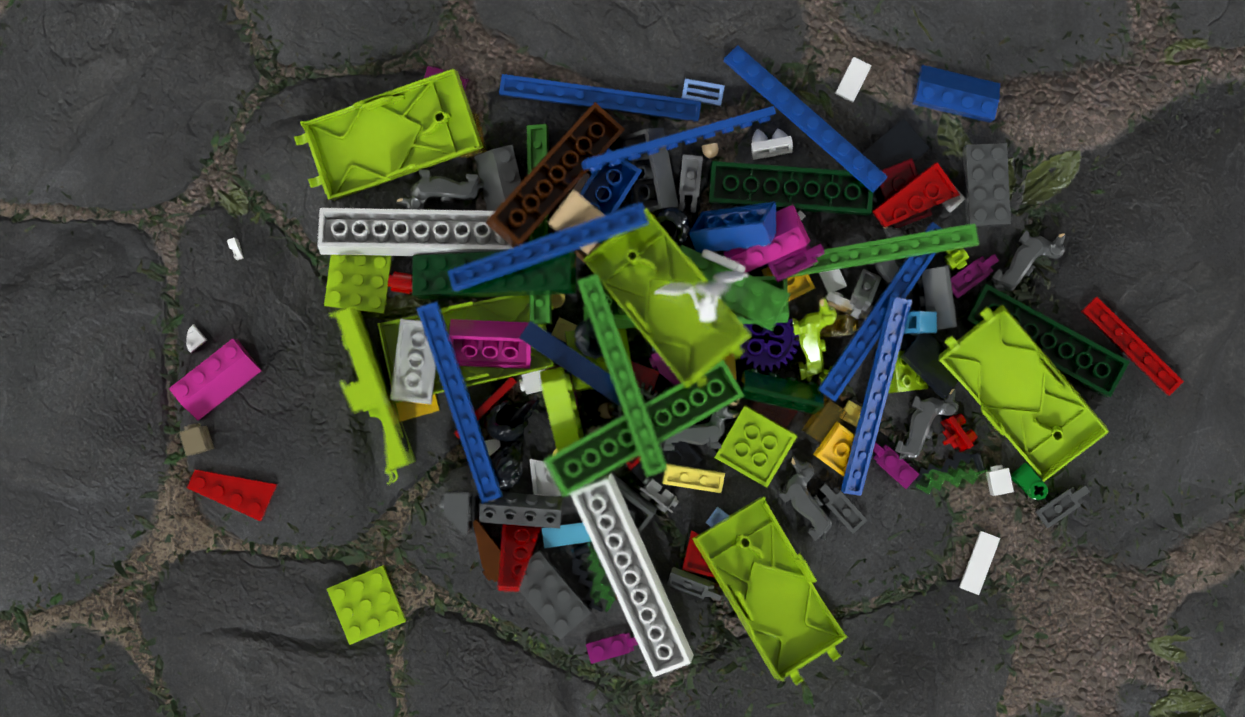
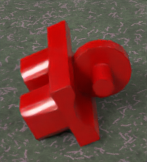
(955, 434)

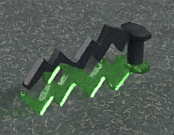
(971, 477)
(595, 584)

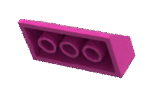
(788, 238)
(489, 343)
(215, 379)

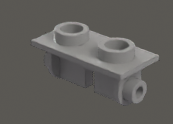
(664, 500)

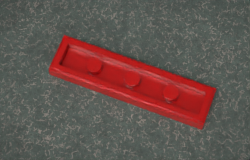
(492, 400)

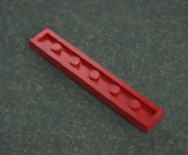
(1132, 346)

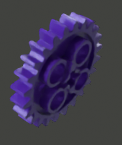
(764, 357)

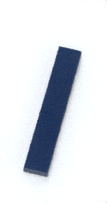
(570, 360)

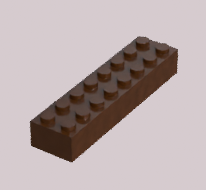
(554, 176)

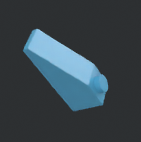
(921, 322)

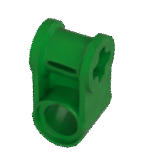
(1027, 479)

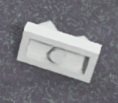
(764, 148)

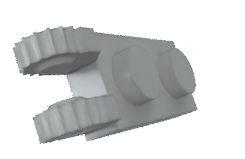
(690, 180)

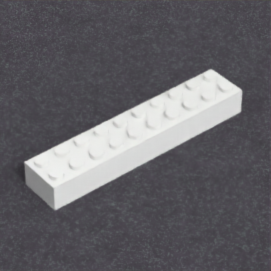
(406, 232)
(632, 575)

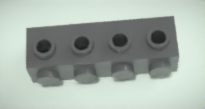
(516, 508)

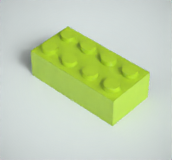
(561, 407)

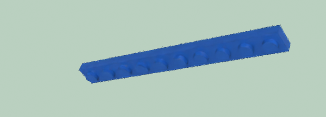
(606, 98)
(805, 119)
(671, 142)
(548, 247)
(872, 326)
(876, 395)
(459, 402)

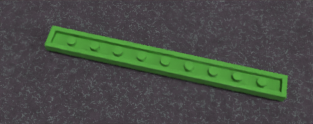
(536, 150)
(894, 248)
(622, 375)

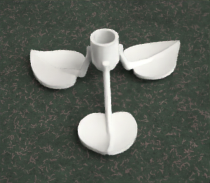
(707, 305)

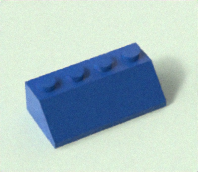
(957, 94)
(610, 185)
(734, 228)

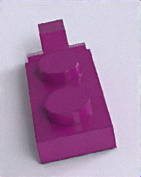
(795, 262)
(972, 275)
(896, 468)
(610, 647)

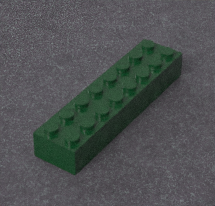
(803, 187)
(543, 278)
(1068, 351)

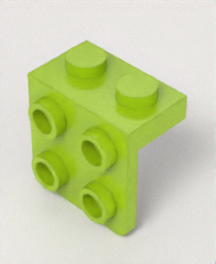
(905, 378)

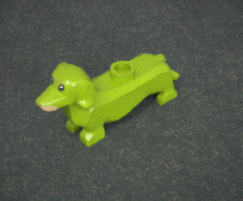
(809, 338)

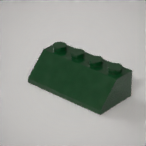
(781, 392)

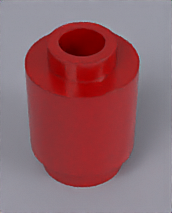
(400, 282)

